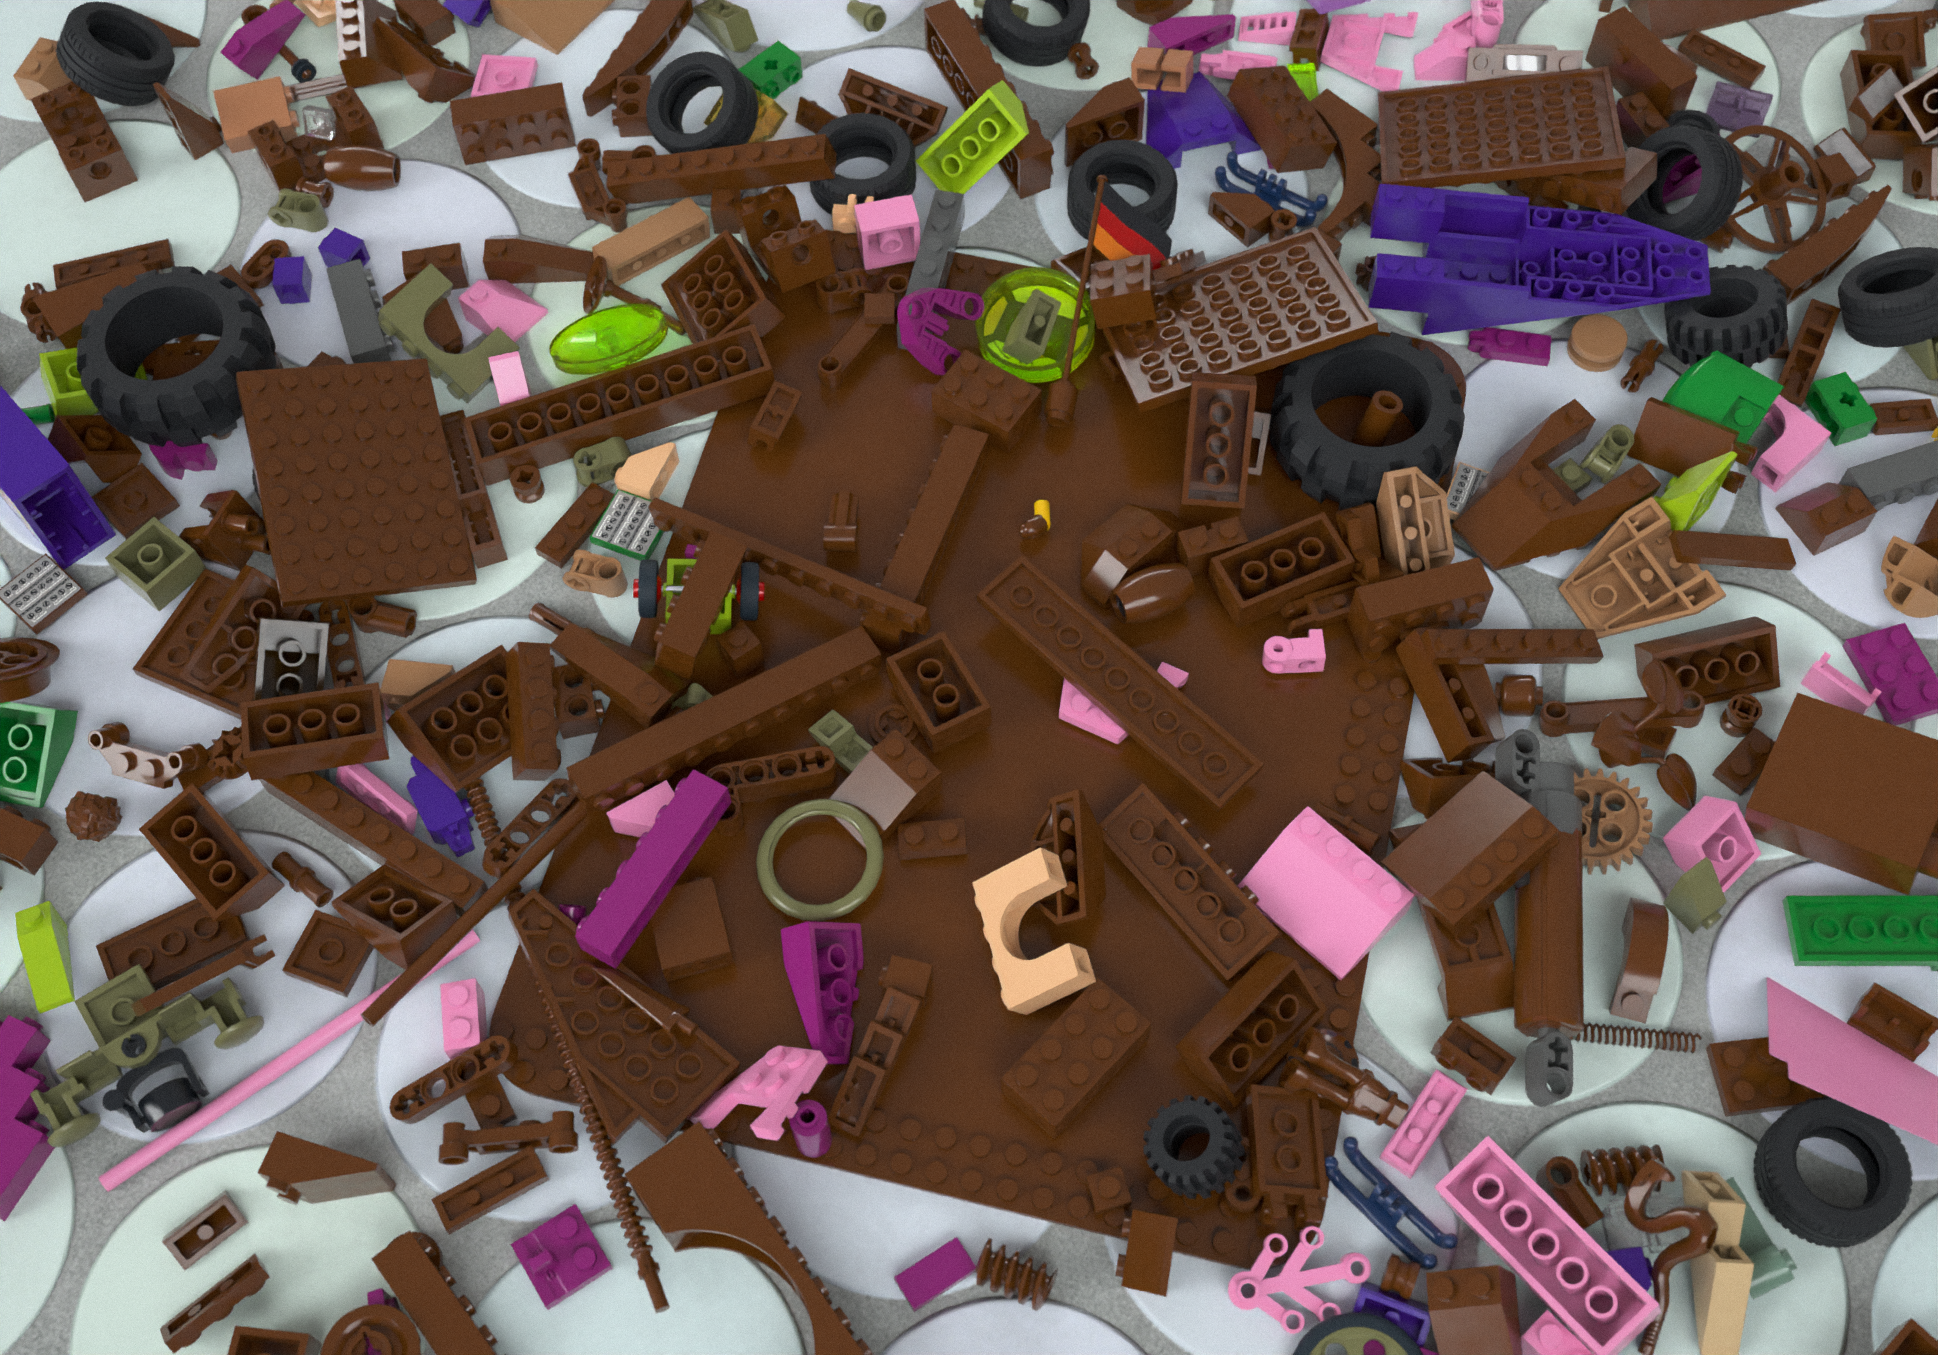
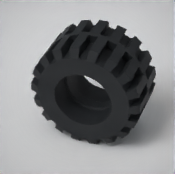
(1178, 1124)

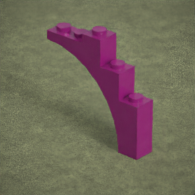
(22, 1139)

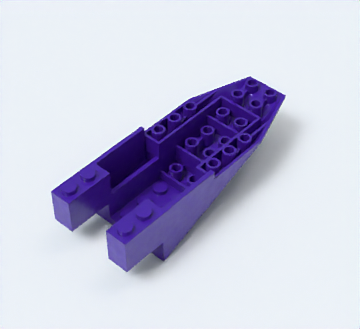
(1515, 263)

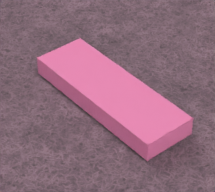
(1423, 1123)

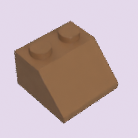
(40, 70)

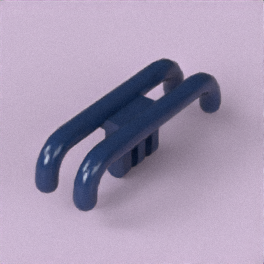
(1269, 190)
(1387, 1206)

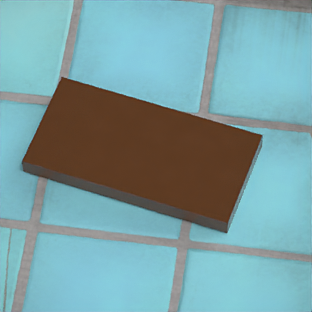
(173, 944)

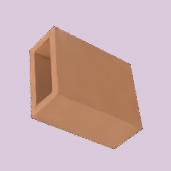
(253, 105)

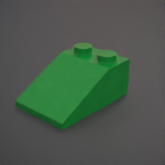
(32, 750)

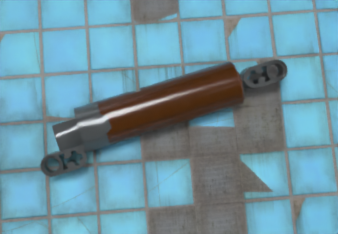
(1547, 922)

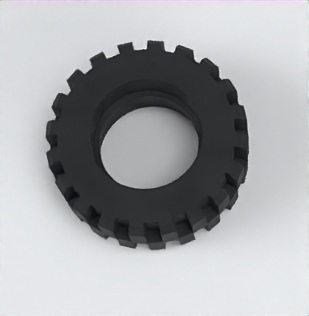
(1739, 318)

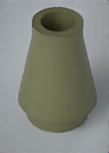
(868, 15)

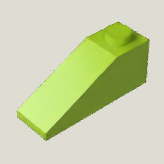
(46, 955)

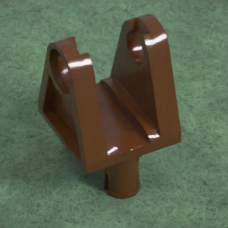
(232, 533)

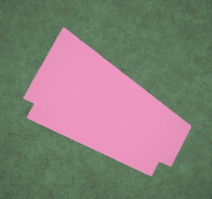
(1850, 1065)

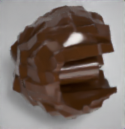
(92, 816)

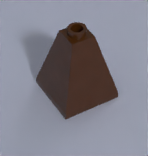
(439, 325)

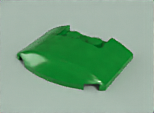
(1725, 393)

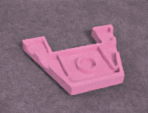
(1355, 44)
(1084, 714)
(769, 1083)

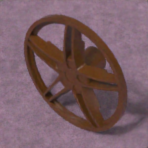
(1773, 189)

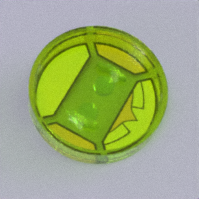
(1004, 302)

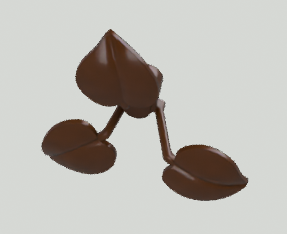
(1620, 744)

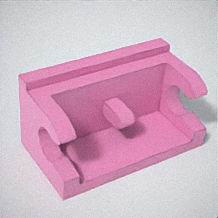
(1837, 688)

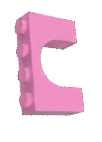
(1796, 444)

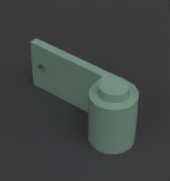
(1771, 1265)

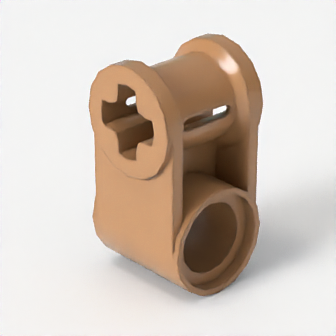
(591, 574)

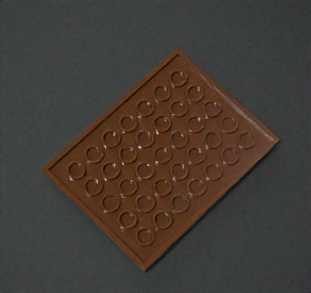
(1500, 129)
(1240, 318)
(354, 481)

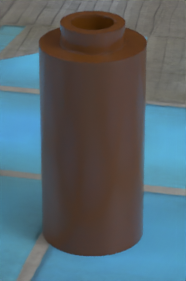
(1378, 419)

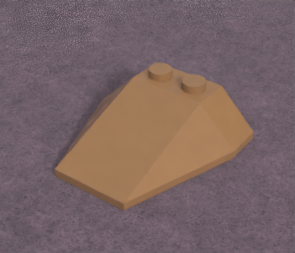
(1635, 579)

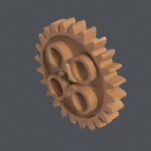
(1628, 824)

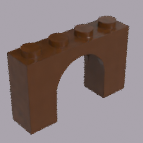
(1600, 189)

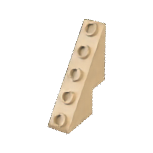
(1723, 1274)

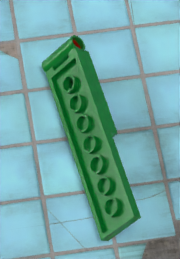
(1863, 930)

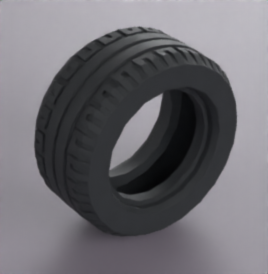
(1030, 43)
(114, 53)
(685, 79)
(869, 137)
(1127, 164)
(1717, 191)
(1892, 298)
(1797, 1207)

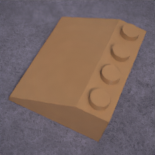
(548, 22)

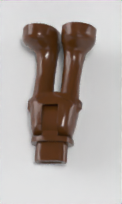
(1363, 1094)

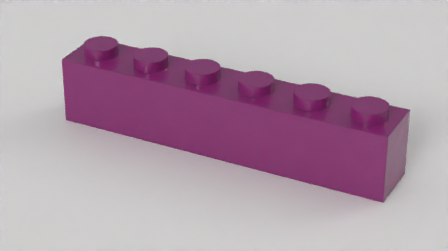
(653, 868)

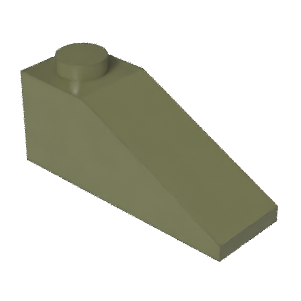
(728, 23)

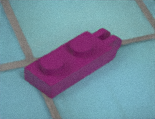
(1511, 346)

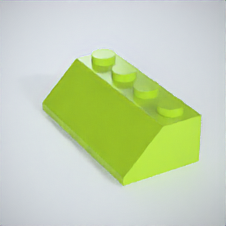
(976, 141)

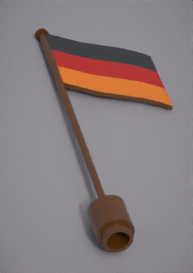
(1115, 234)

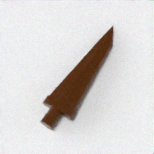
(657, 1006)

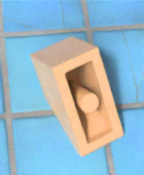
(648, 471)

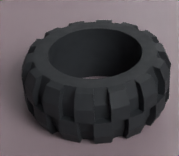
(147, 316)
(1361, 368)

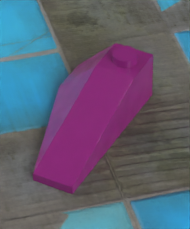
(823, 973)

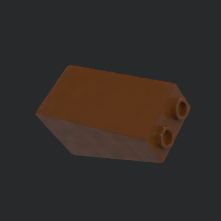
(1921, 105)
(70, 305)

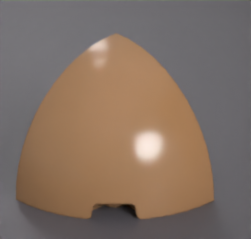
(1910, 579)

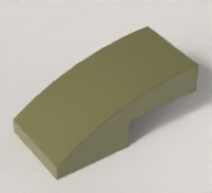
(841, 738)

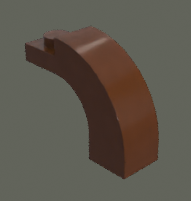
(1643, 959)

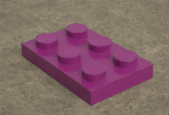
(1899, 669)

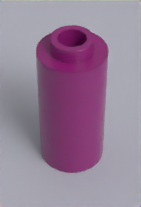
(811, 1129)

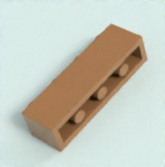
(653, 241)

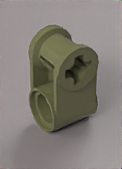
(299, 211)
(1609, 452)
(602, 460)

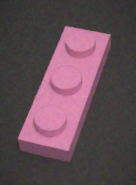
(377, 795)

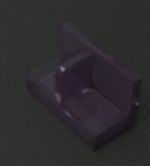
(1738, 107)

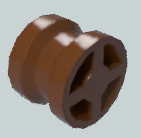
(525, 491)
(1400, 1276)

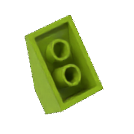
(64, 383)
(1694, 491)

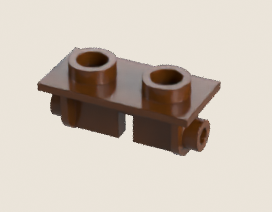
(812, 115)

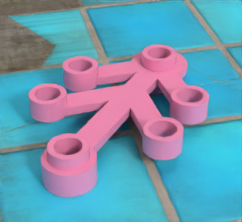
(1293, 1280)

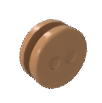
(1597, 343)

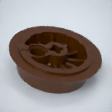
(25, 667)

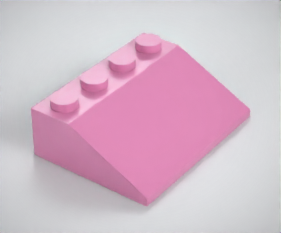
(1326, 893)

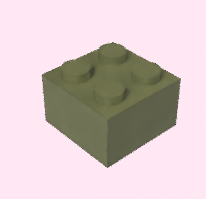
(156, 564)

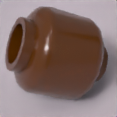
(1518, 695)

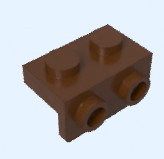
(1472, 1056)

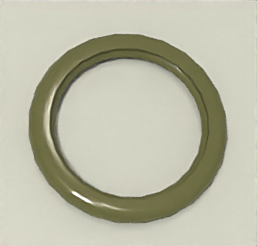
(832, 910)

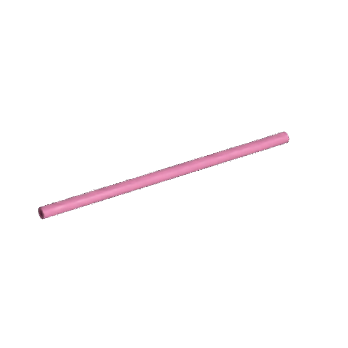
(257, 1081)

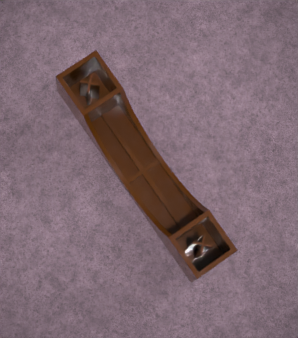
(705, 1203)

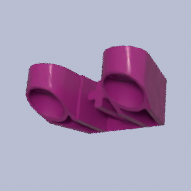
(922, 345)

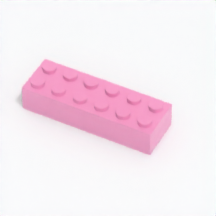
(1547, 1250)

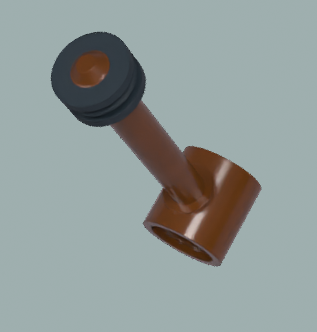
(301, 68)

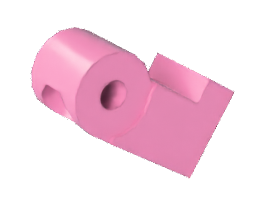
(1295, 654)

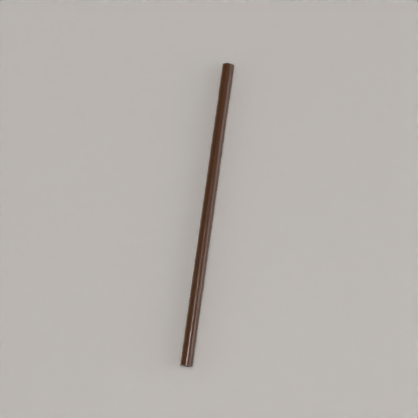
(478, 911)

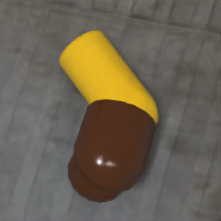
(1037, 524)

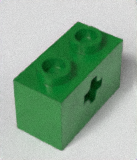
(773, 70)
(1840, 408)

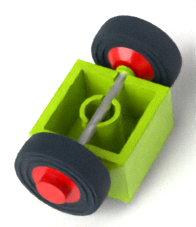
(649, 591)

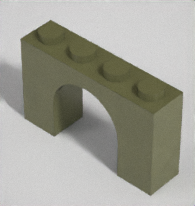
(405, 317)

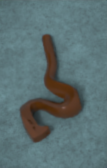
(1701, 1238)

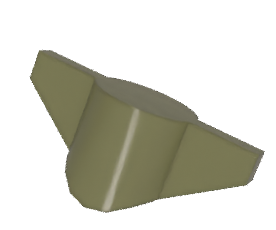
(694, 696)

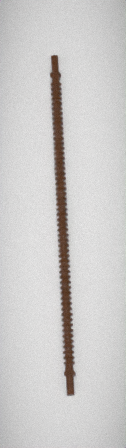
(648, 1268)

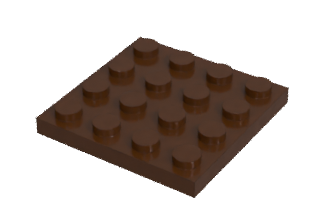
(178, 638)

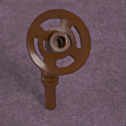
(601, 287)

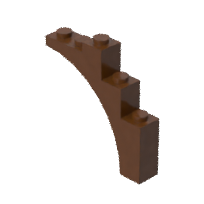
(1357, 163)

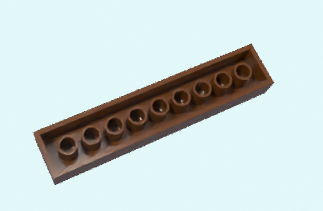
(620, 403)

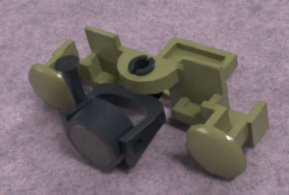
(119, 1034)

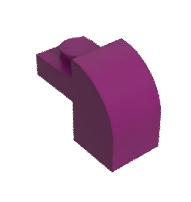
(177, 459)

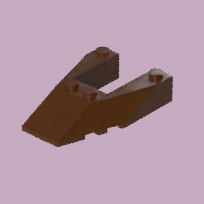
(1531, 511)

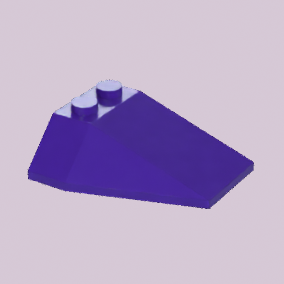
(1194, 121)

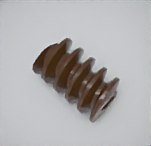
(1616, 1167)
(1014, 1275)

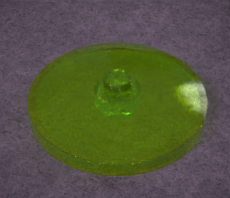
(608, 339)

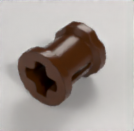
(1085, 59)
(323, 191)
(1287, 224)

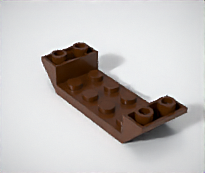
(1472, 965)

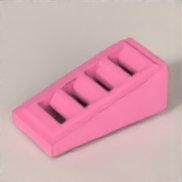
(1277, 28)

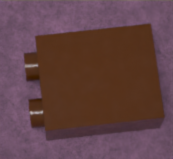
(1850, 794)

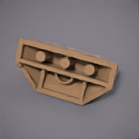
(1414, 521)

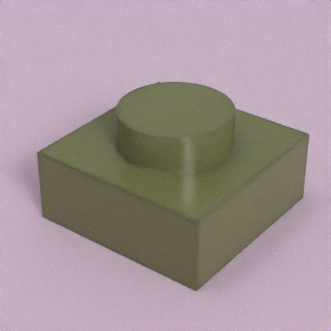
(1573, 475)

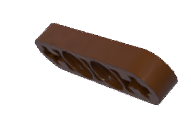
(343, 652)
(528, 825)
(452, 1075)

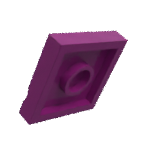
(561, 1256)

